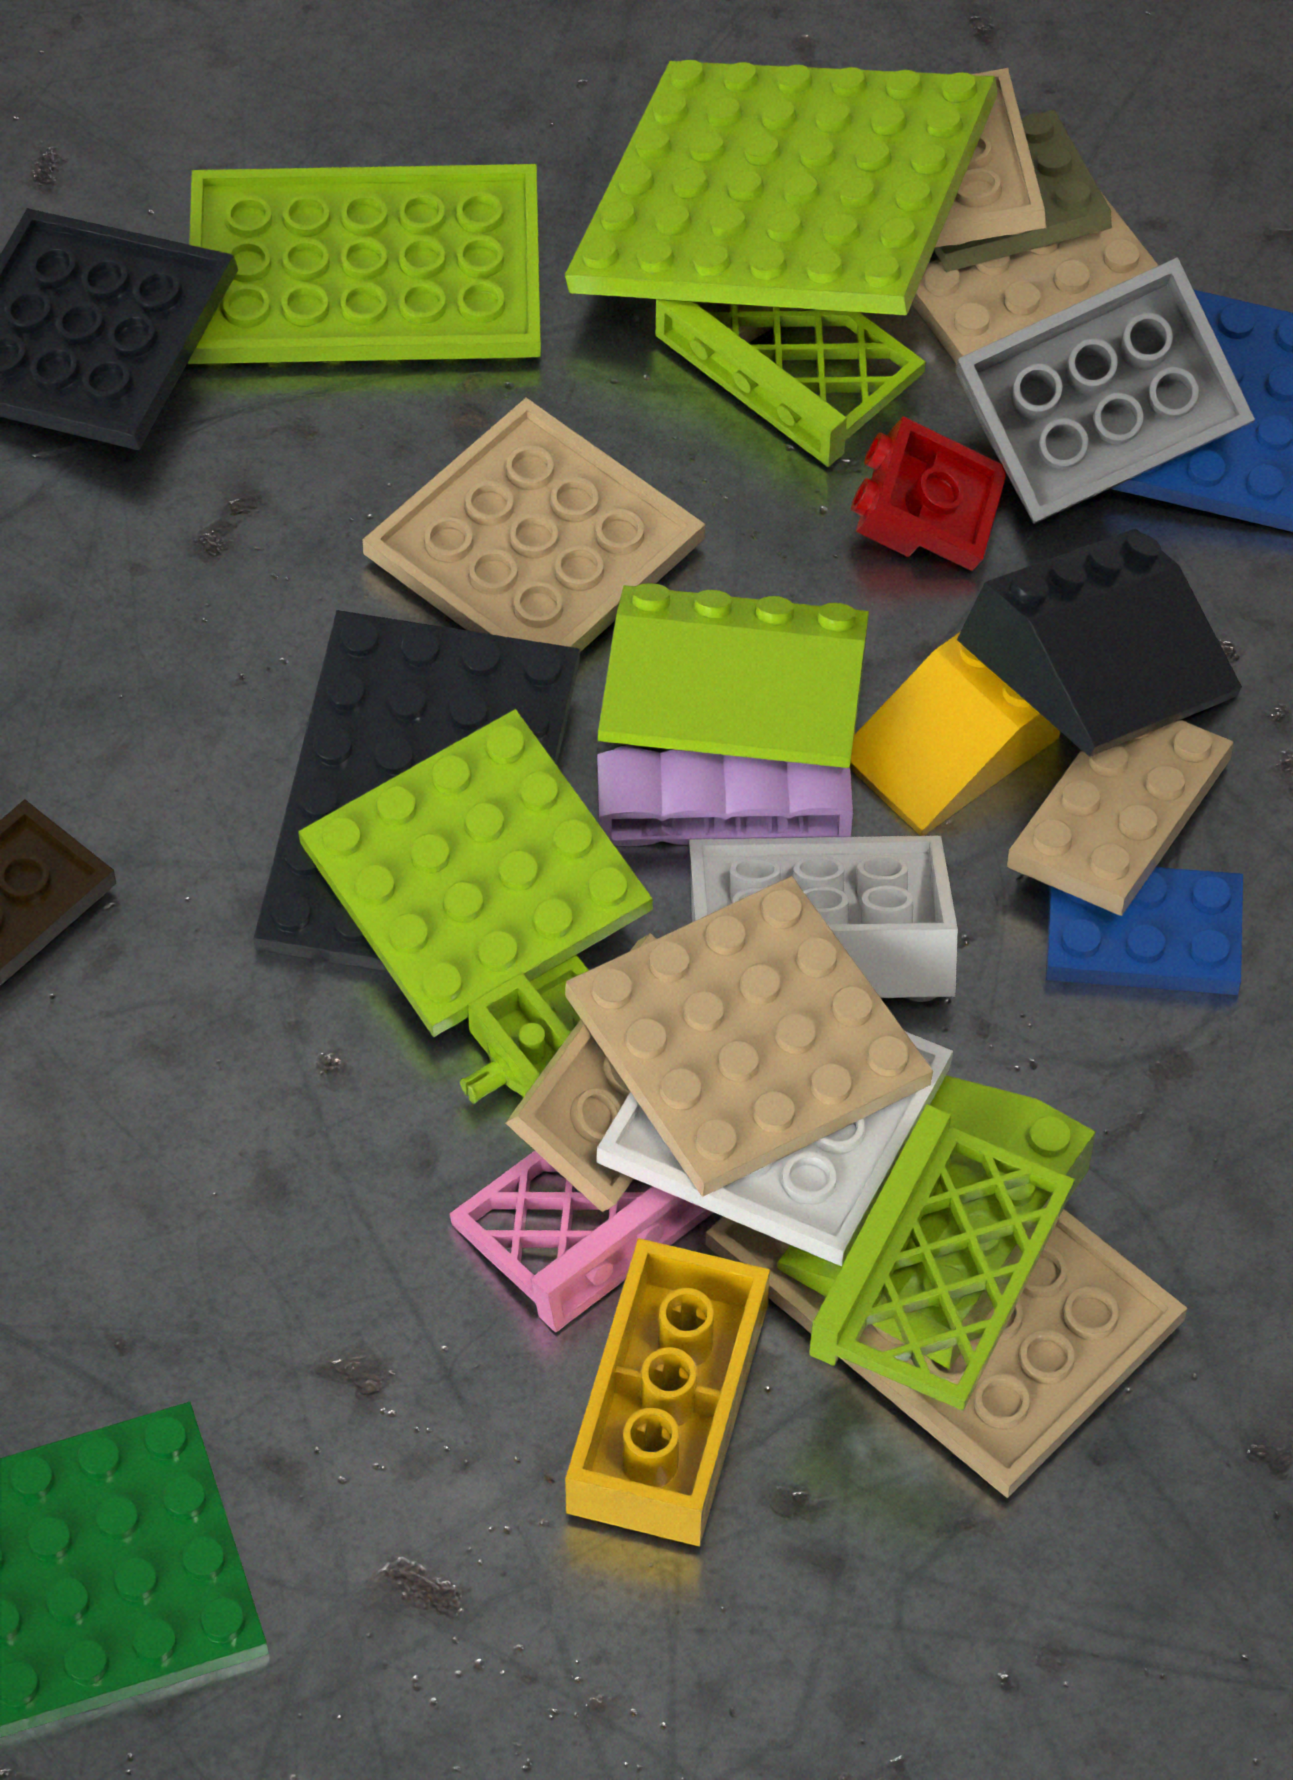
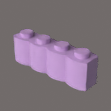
(717, 796)

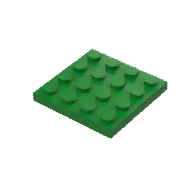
(116, 1570)

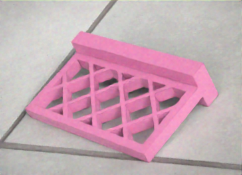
(595, 1258)

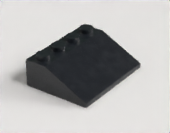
(1102, 641)

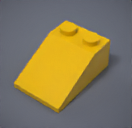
(946, 738)

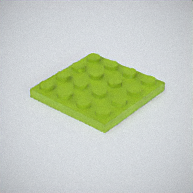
(475, 870)

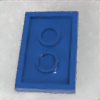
(1172, 936)

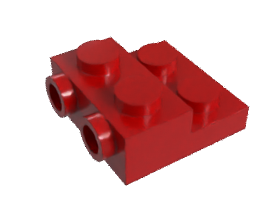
(928, 494)

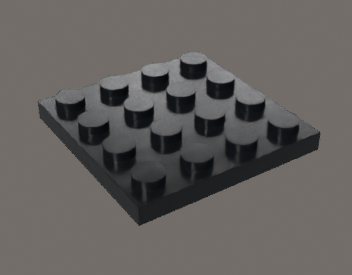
(100, 324)

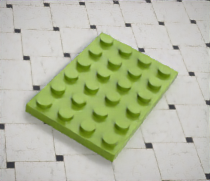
(371, 262)

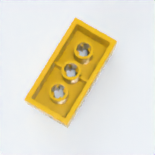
(678, 1328)

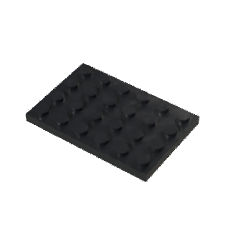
(380, 707)

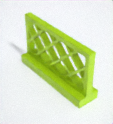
(774, 393)
(882, 1246)

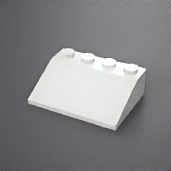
(877, 894)

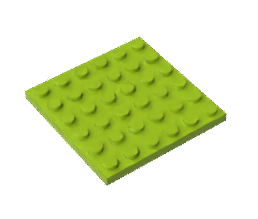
(784, 187)

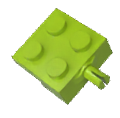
(521, 1029)

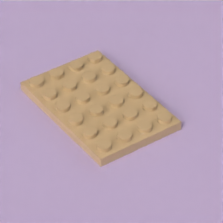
(1062, 1353)

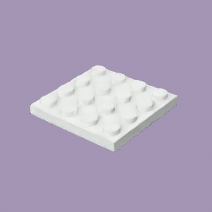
(804, 1199)

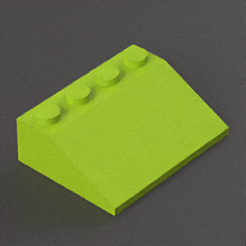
(734, 675)
(1007, 1121)

